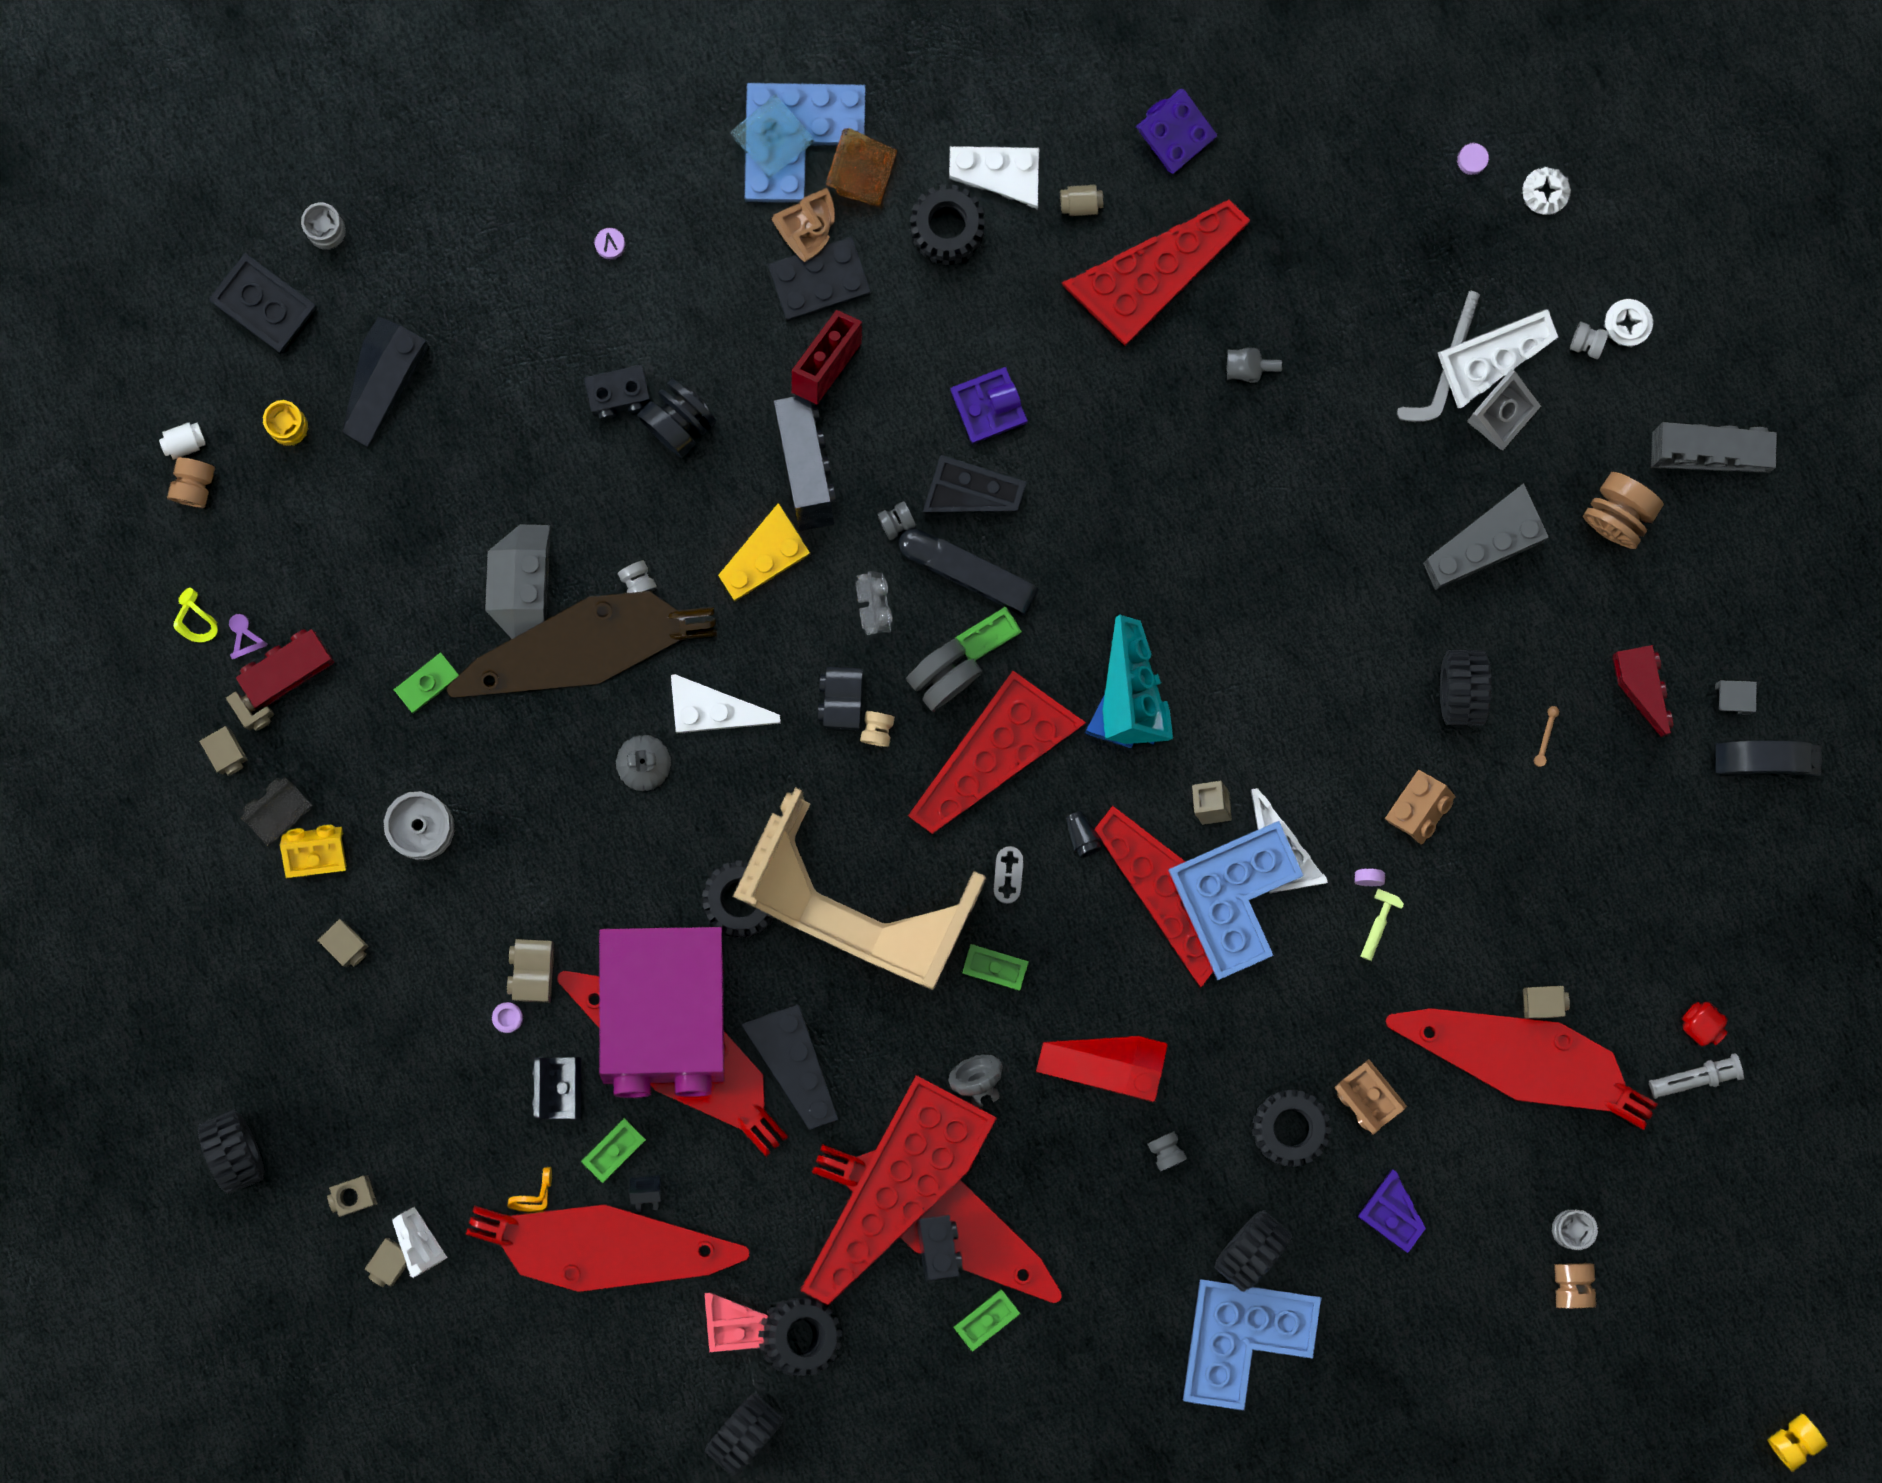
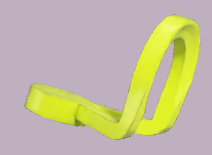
(187, 600)

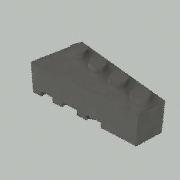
(1713, 448)
(1495, 536)

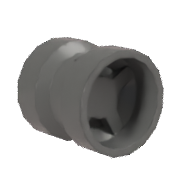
(889, 521)
(1167, 1152)

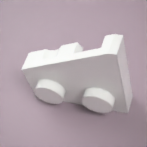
(417, 1242)

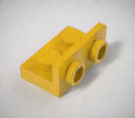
(313, 851)

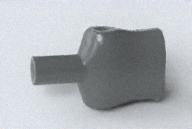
(1248, 365)

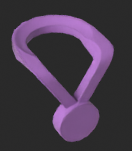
(239, 624)

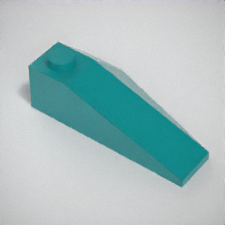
(1131, 699)

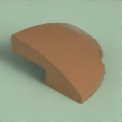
(807, 224)

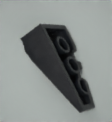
(383, 371)

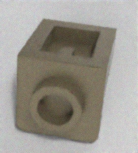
(243, 708)

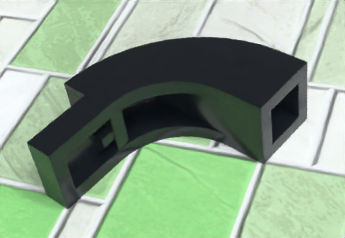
(1768, 757)

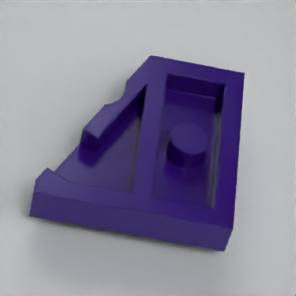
(1393, 1213)

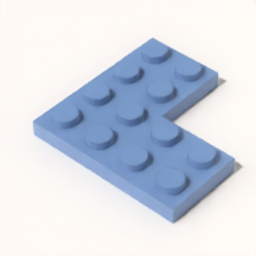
(823, 113)
(1218, 894)
(1232, 1325)

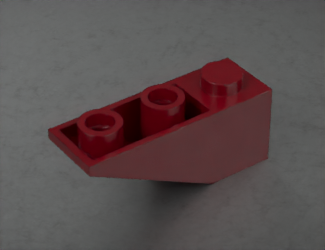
(1640, 680)

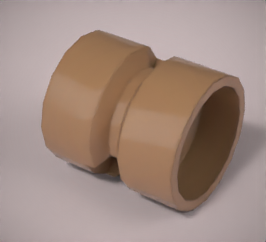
(191, 482)
(1575, 1285)

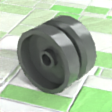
(941, 671)

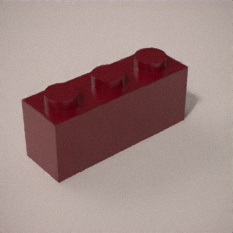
(826, 357)
(284, 668)

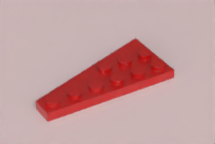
(1147, 277)
(1005, 739)
(1146, 868)

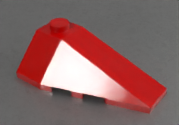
(1113, 1064)

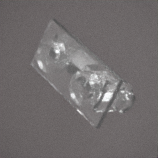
(873, 589)

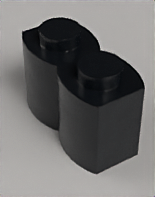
(842, 698)

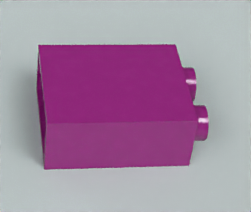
(661, 1009)

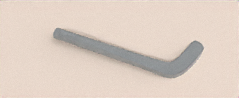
(1435, 409)

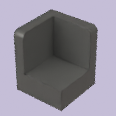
(1737, 696)

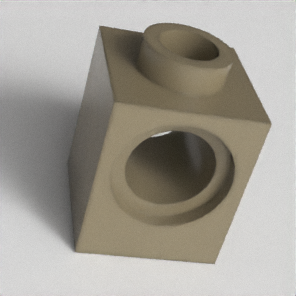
(224, 751)
(1211, 802)
(344, 944)
(1545, 1002)
(365, 1196)
(387, 1263)

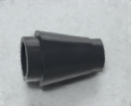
(1083, 836)

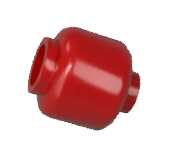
(1705, 1023)

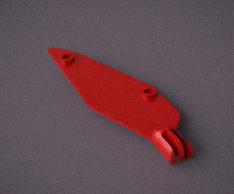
(1527, 1059)
(735, 1101)
(983, 1238)
(602, 1247)

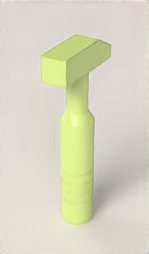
(1379, 923)

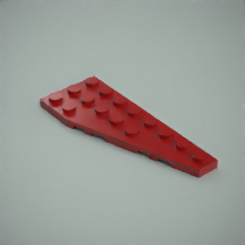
(913, 1167)

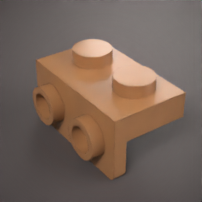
(1421, 806)
(1370, 1097)

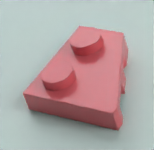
(732, 1325)

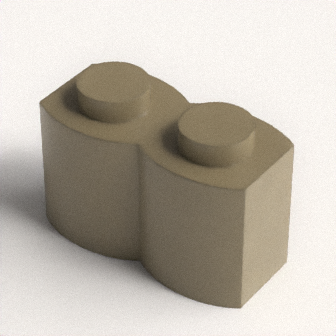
(532, 971)

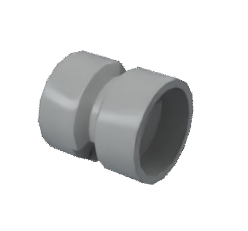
(323, 225)
(1574, 1229)

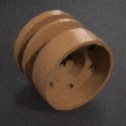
(1625, 506)

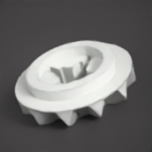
(1537, 200)
(1637, 312)

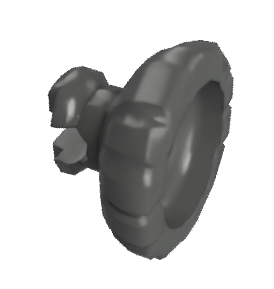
(652, 771)
(977, 1078)

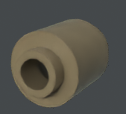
(1081, 200)

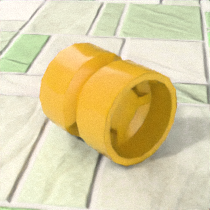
(285, 422)
(1807, 1438)

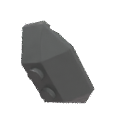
(519, 579)

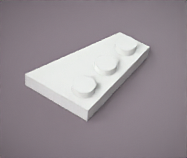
(999, 170)

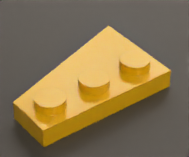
(764, 555)

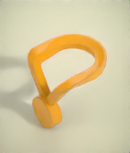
(546, 1182)

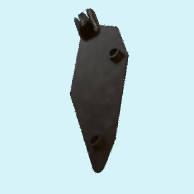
(584, 644)

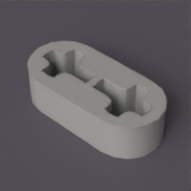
(1000, 874)

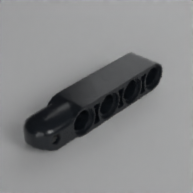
(968, 570)

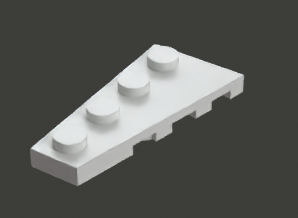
(1486, 358)

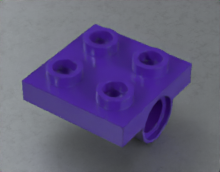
(1176, 130)
(989, 405)

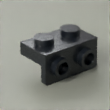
(557, 1088)

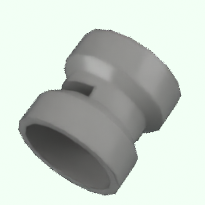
(1589, 340)
(637, 578)

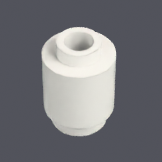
(182, 440)

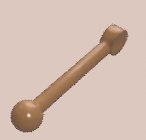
(1540, 760)

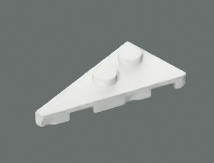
(707, 709)
(1265, 816)

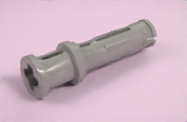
(1711, 1074)

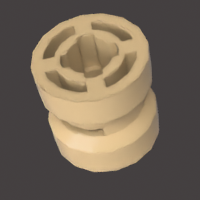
(879, 722)

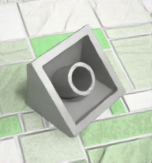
(1505, 411)

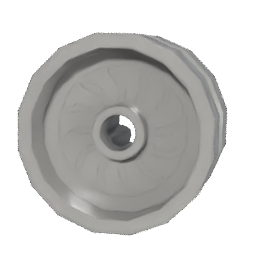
(436, 830)

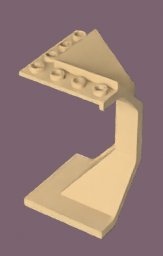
(781, 887)

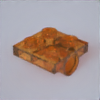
(861, 167)

